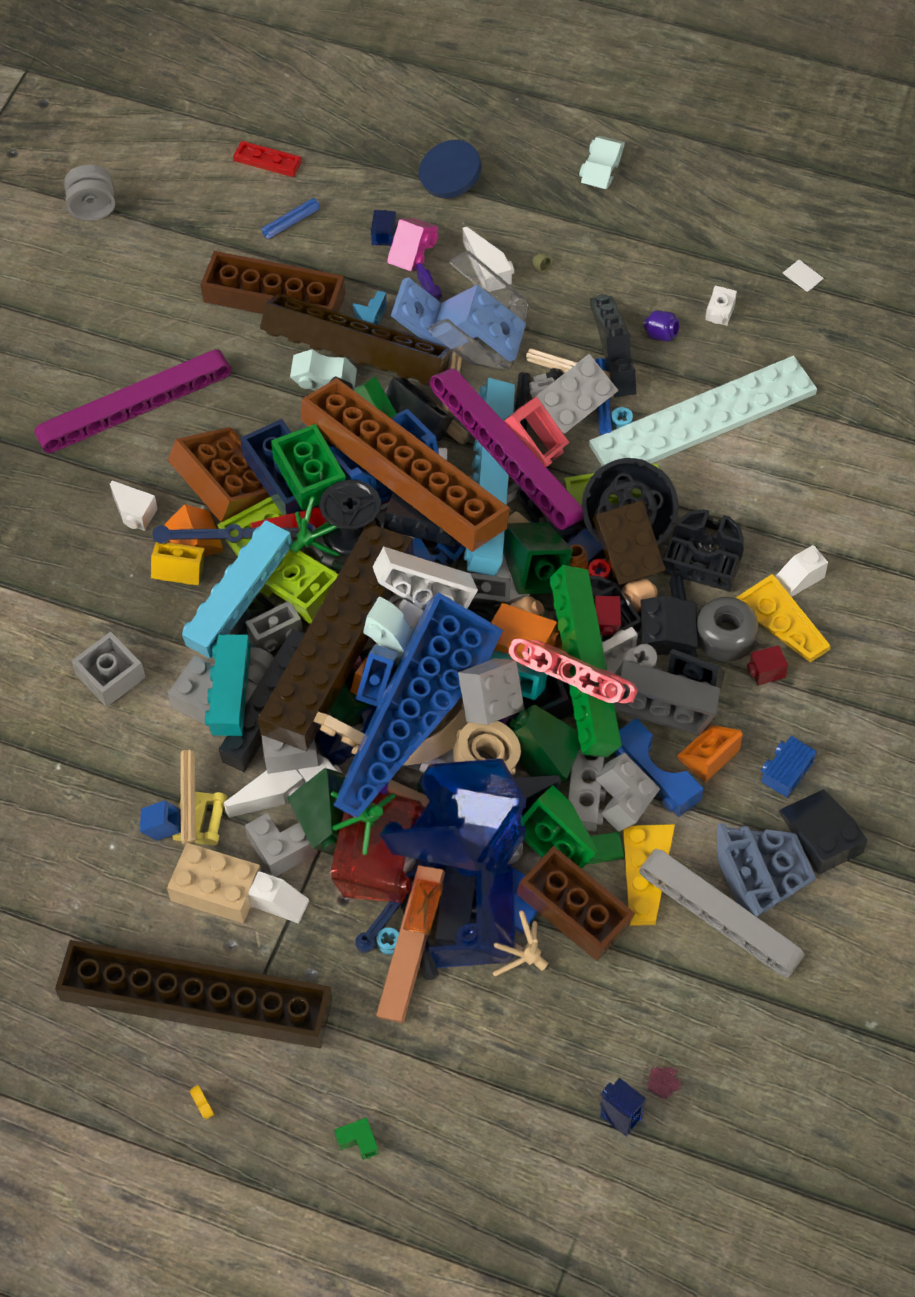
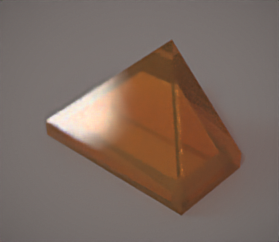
(423, 906)

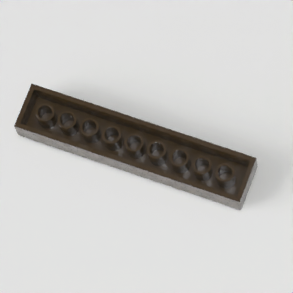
(329, 644)
(194, 993)

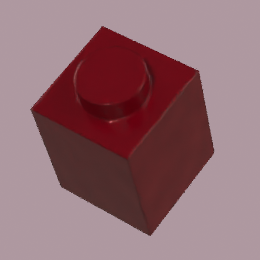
(608, 614)
(767, 665)

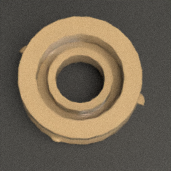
(493, 739)

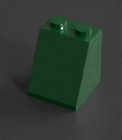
(534, 555)
(545, 743)
(316, 809)

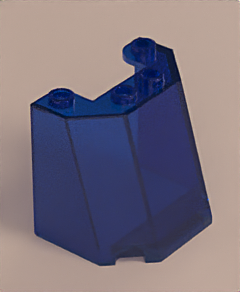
(469, 817)

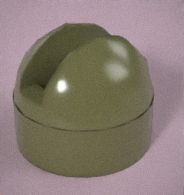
(542, 262)

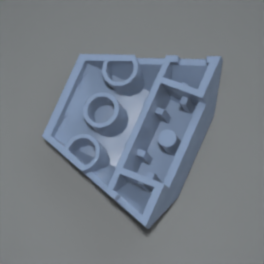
(762, 866)

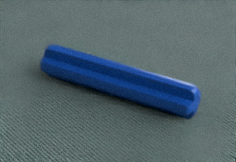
(290, 218)

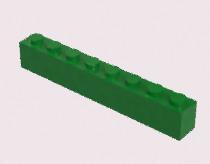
(582, 640)

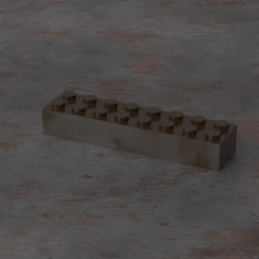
(354, 338)

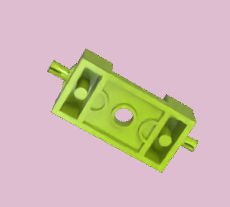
(304, 590)

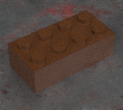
(575, 903)

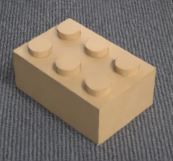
(213, 882)

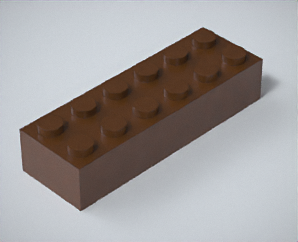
(251, 282)

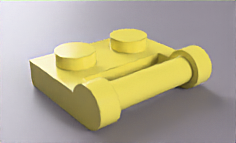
(201, 802)

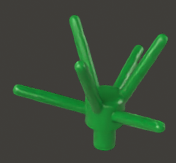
(307, 538)
(368, 816)

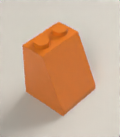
(523, 625)

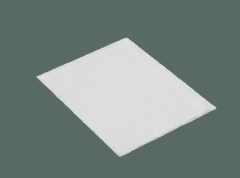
(803, 275)

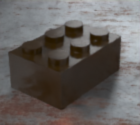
(628, 543)

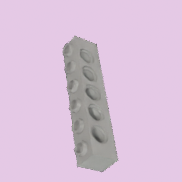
(587, 792)

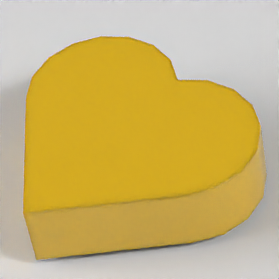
(201, 1102)

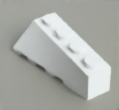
(422, 579)

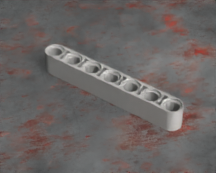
(721, 913)

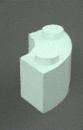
(603, 158)
(316, 370)
(388, 627)

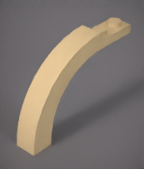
(435, 745)

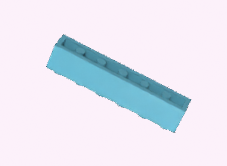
(237, 588)

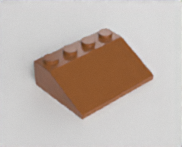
(218, 471)

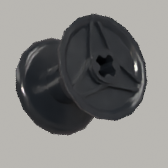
(350, 508)

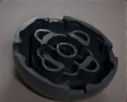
(619, 479)

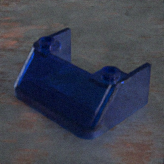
(494, 922)

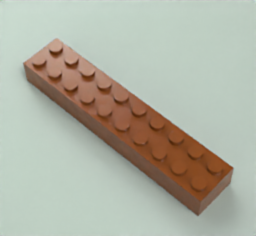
(405, 464)

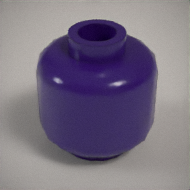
(662, 325)

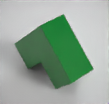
(357, 1134)

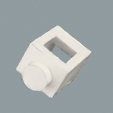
(721, 305)

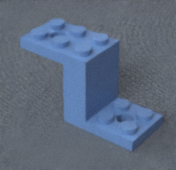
(471, 311)

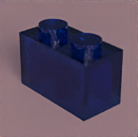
(622, 1106)

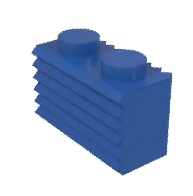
(788, 766)

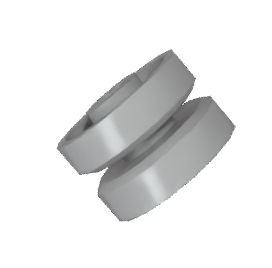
(89, 192)

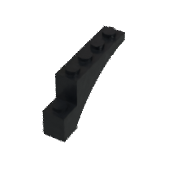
(615, 344)

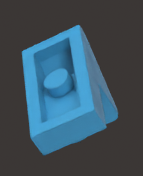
(375, 309)

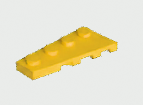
(784, 618)
(639, 843)

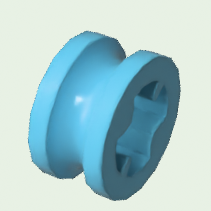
(621, 412)
(390, 933)

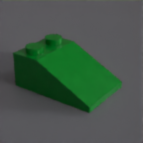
(557, 824)

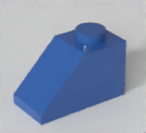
(377, 674)

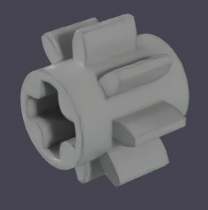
(539, 384)

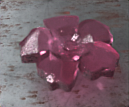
(663, 1082)

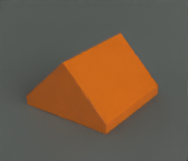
(195, 518)
(711, 750)

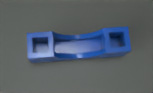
(677, 790)

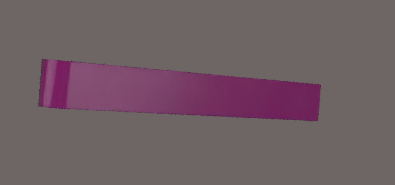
(132, 401)
(506, 448)

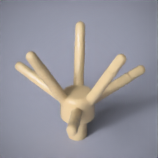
(528, 954)

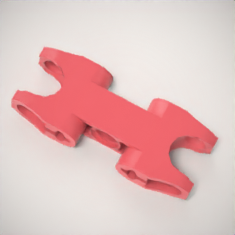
(588, 678)

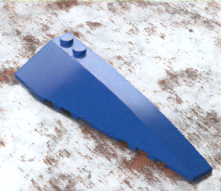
(417, 696)

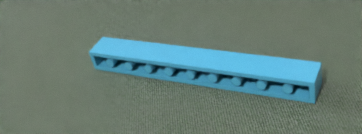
(491, 477)

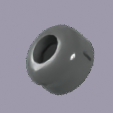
(727, 644)

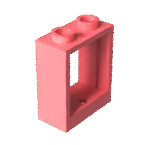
(543, 426)

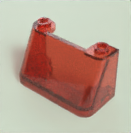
(379, 872)

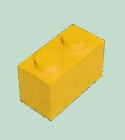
(177, 563)

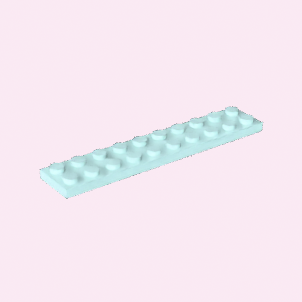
(707, 414)

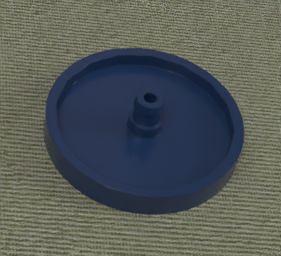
(450, 169)

